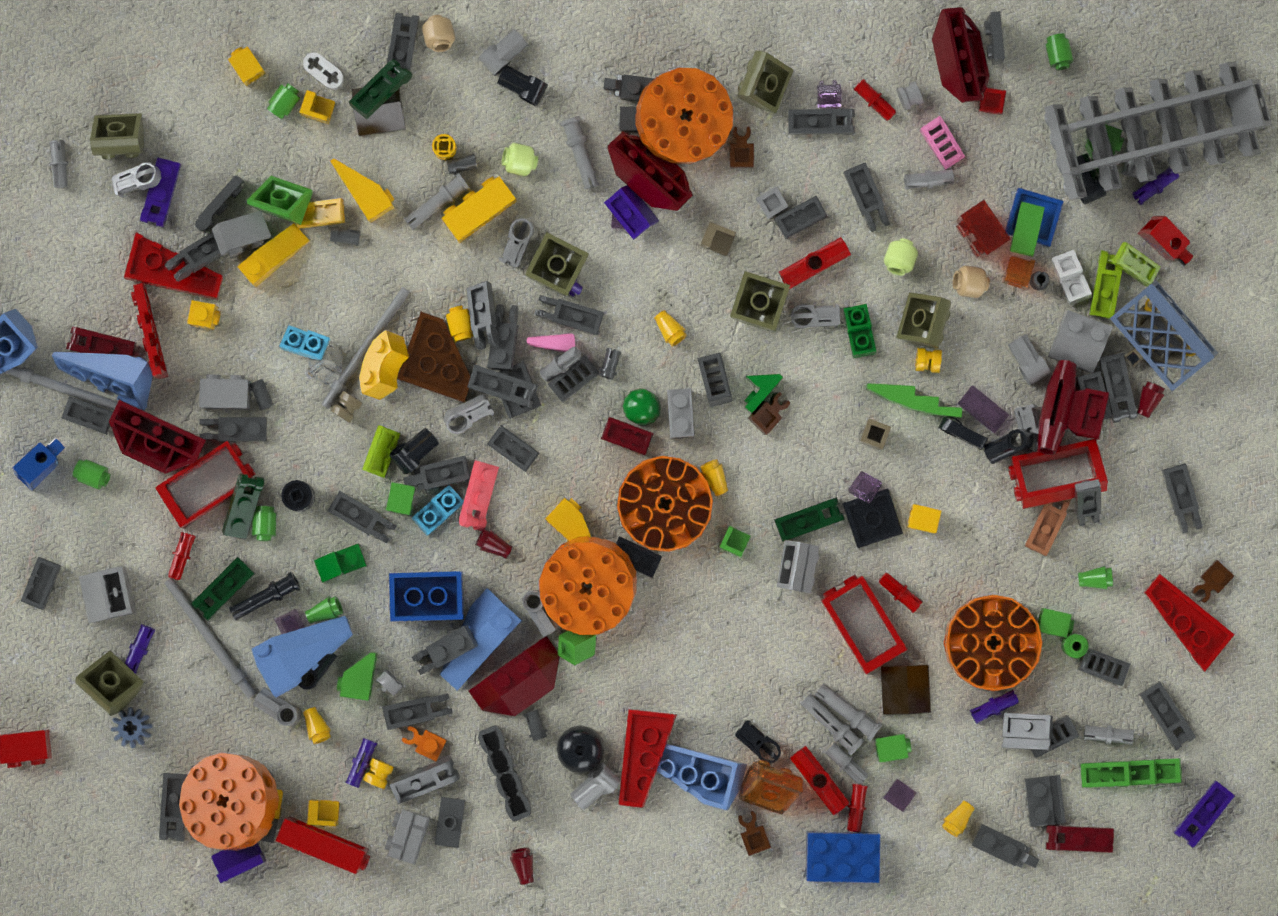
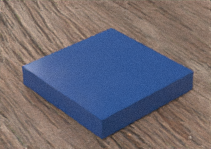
(1050, 215)

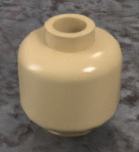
(438, 33)
(970, 281)

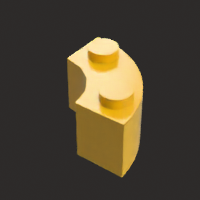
(382, 365)

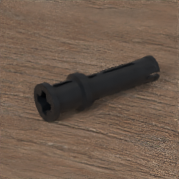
(275, 591)

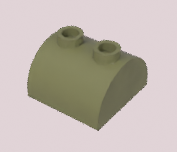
(764, 82)
(117, 135)
(556, 264)
(759, 301)
(924, 320)
(110, 683)

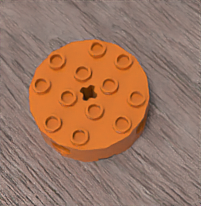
(697, 135)
(673, 481)
(585, 562)
(1017, 645)
(228, 801)

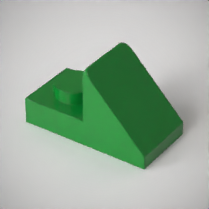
(765, 384)
(340, 562)

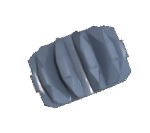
(127, 734)

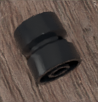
(298, 496)

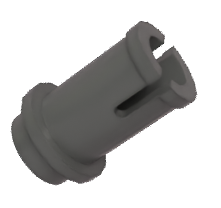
(461, 164)
(344, 236)
(1035, 284)
(610, 363)
(261, 394)
(535, 725)

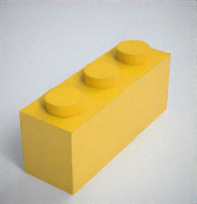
(478, 208)

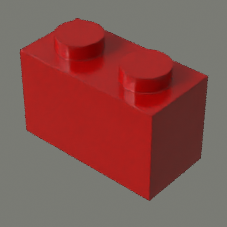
(25, 746)

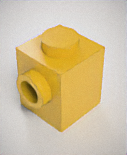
(203, 315)

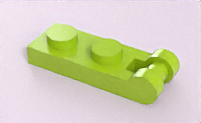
(1105, 288)

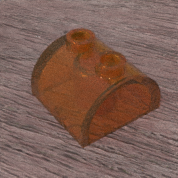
(770, 787)

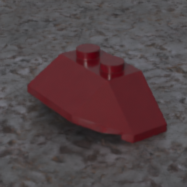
(960, 55)
(651, 178)
(153, 439)
(519, 681)

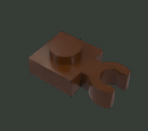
(741, 152)
(766, 415)
(1215, 579)
(755, 837)

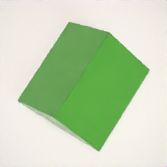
(281, 199)

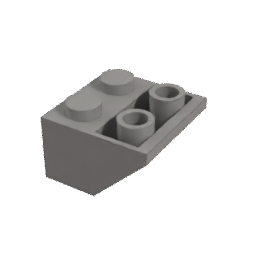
(107, 594)

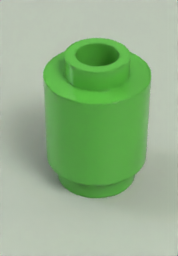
(1059, 51)
(283, 100)
(91, 474)
(264, 523)
(1067, 643)

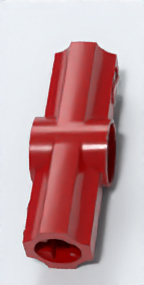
(828, 255)
(829, 793)

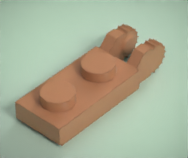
(1046, 527)

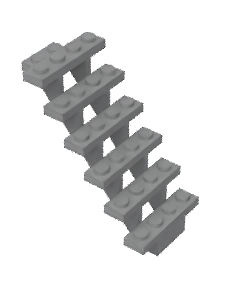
(1243, 98)

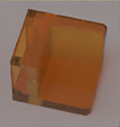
(1018, 272)

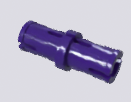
(1155, 186)
(139, 647)
(994, 706)
(354, 778)

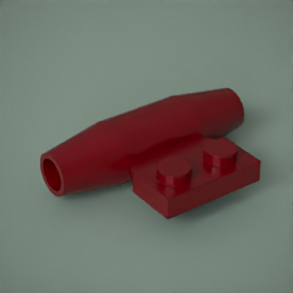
(1066, 409)

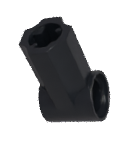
(527, 87)
(1091, 182)
(1007, 445)
(408, 455)
(318, 673)

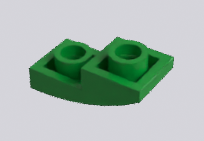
(859, 331)

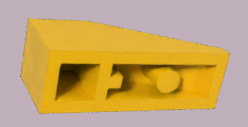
(367, 193)
(273, 254)
(568, 520)

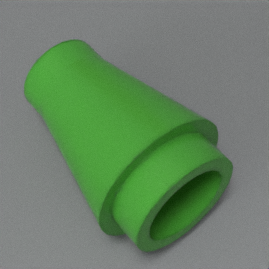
(1096, 578)
(325, 610)

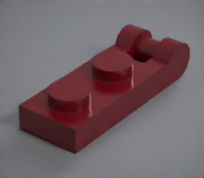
(99, 343)
(1080, 838)

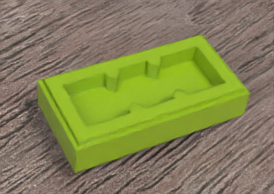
(1136, 264)
(380, 449)

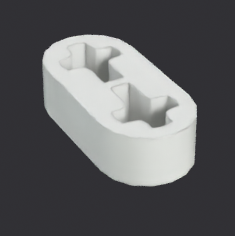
(319, 75)

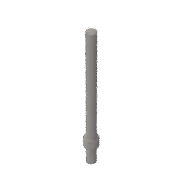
(27, 375)
(339, 385)
(237, 676)

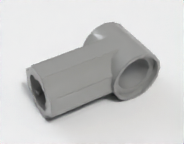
(501, 54)
(1031, 364)
(540, 616)
(275, 707)
(599, 782)

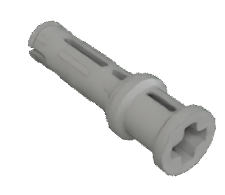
(577, 142)
(446, 195)
(857, 718)
(840, 732)

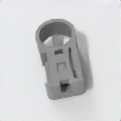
(132, 179)
(516, 246)
(821, 316)
(471, 410)
(1028, 419)
(389, 682)

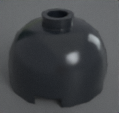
(591, 749)

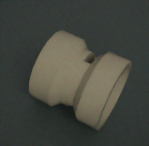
(346, 401)

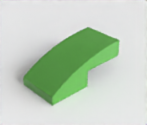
(1027, 229)

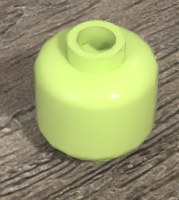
(519, 159)
(900, 257)

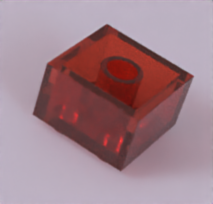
(982, 230)

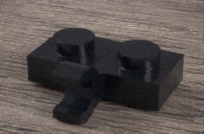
(641, 558)

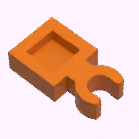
(428, 744)

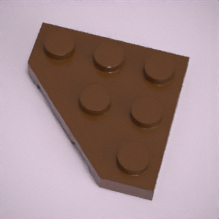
(435, 360)

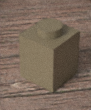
(875, 434)

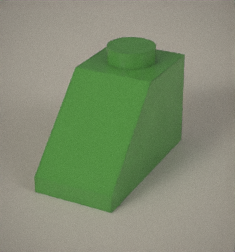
(358, 679)

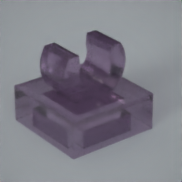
(828, 95)
(289, 622)

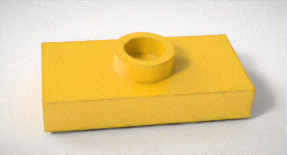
(323, 213)

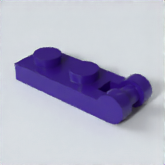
(162, 193)
(1204, 813)

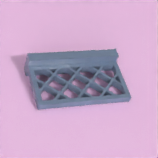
(1180, 322)

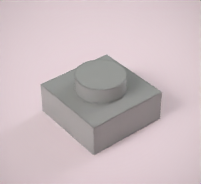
(772, 202)

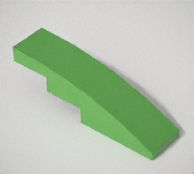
(905, 397)
(1131, 772)

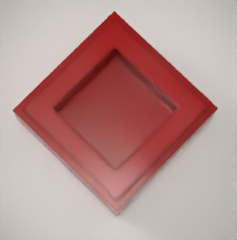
(993, 101)

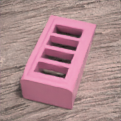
(935, 147)
(553, 342)

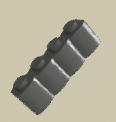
(507, 779)

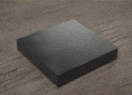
(872, 520)

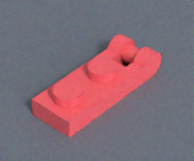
(478, 495)

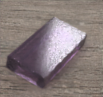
(983, 409)

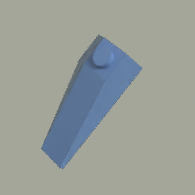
(16, 340)
(118, 373)
(490, 625)
(291, 655)
(706, 776)

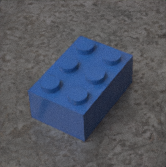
(426, 596)
(843, 857)

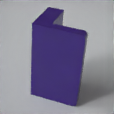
(631, 211)
(234, 862)

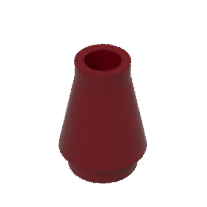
(1150, 398)
(492, 543)
(523, 864)

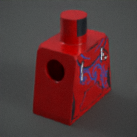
(1160, 233)

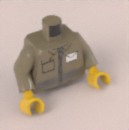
(1159, 339)

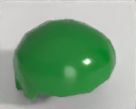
(641, 407)

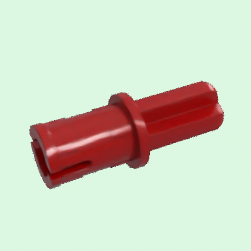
(875, 100)
(181, 555)
(900, 592)
(856, 807)

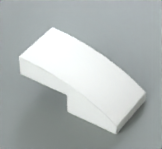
(1071, 277)

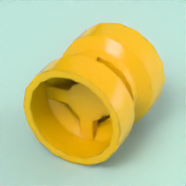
(444, 147)
(922, 360)
(378, 773)

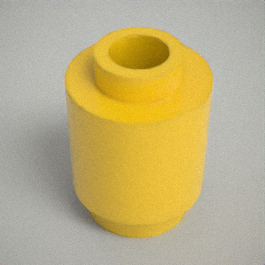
(459, 323)

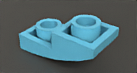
(304, 343)
(438, 510)

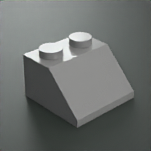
(1080, 340)

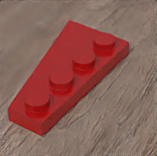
(148, 264)
(147, 324)
(1192, 625)
(644, 746)

